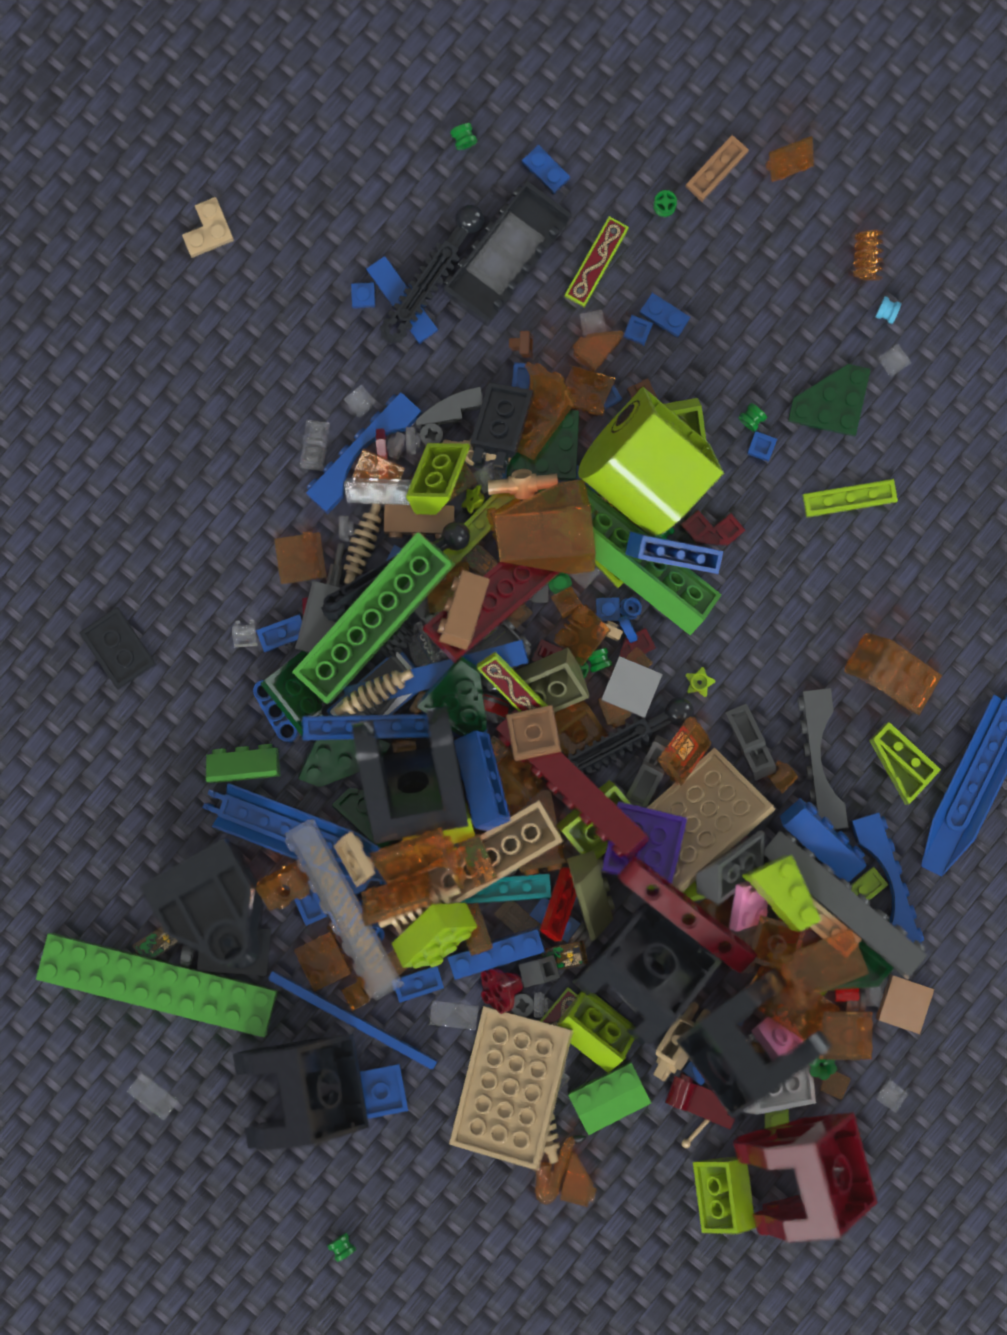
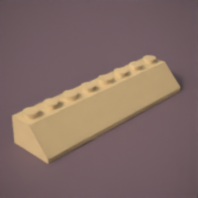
(509, 847)

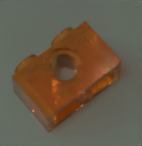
(273, 892)

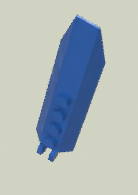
(969, 791)
(267, 821)

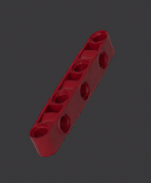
(675, 904)

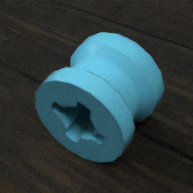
(888, 310)

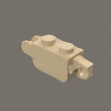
(669, 1051)

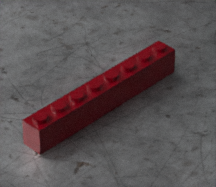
(586, 797)

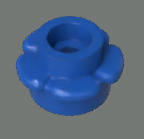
(630, 602)

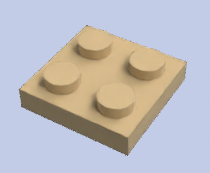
(357, 864)

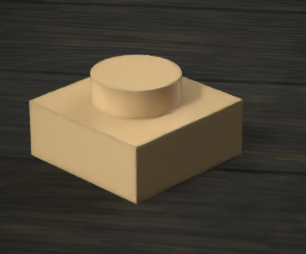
(615, 633)

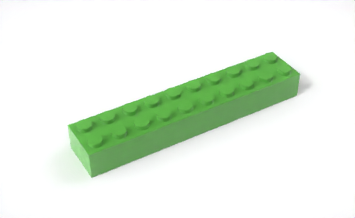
(157, 984)

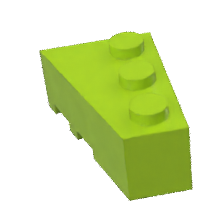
(903, 762)
(785, 891)

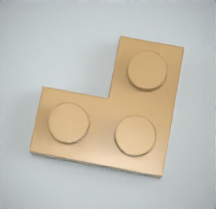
(214, 230)

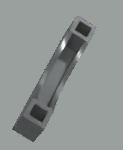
(817, 709)

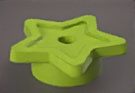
(473, 500)
(694, 686)

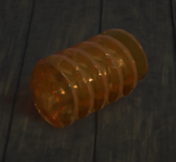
(867, 255)

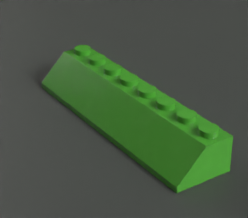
(669, 588)
(374, 618)

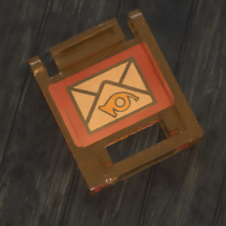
(685, 751)

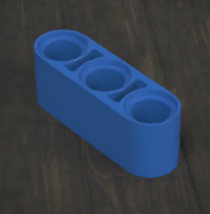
(277, 723)

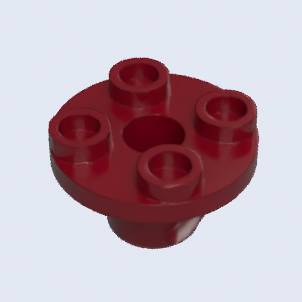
(500, 989)

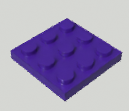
(664, 844)

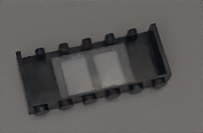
(506, 253)

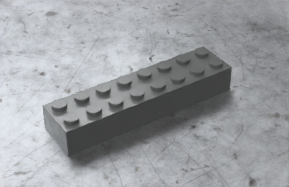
(849, 908)

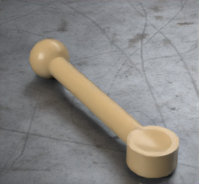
(687, 1142)

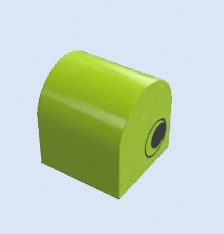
(650, 464)

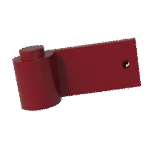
(697, 1100)

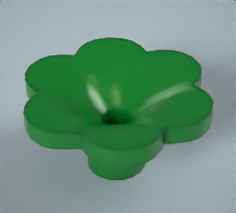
(824, 1071)

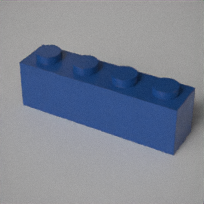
(674, 552)
(481, 780)
(822, 840)
(504, 950)

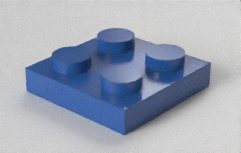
(383, 1091)

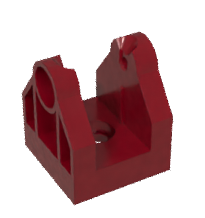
(829, 1171)

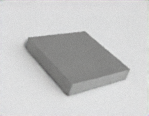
(631, 687)

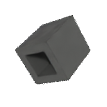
(539, 971)

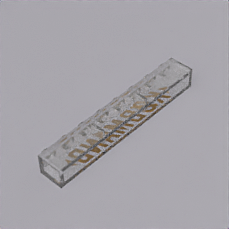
(343, 908)

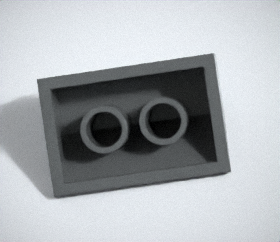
(314, 622)
(722, 875)

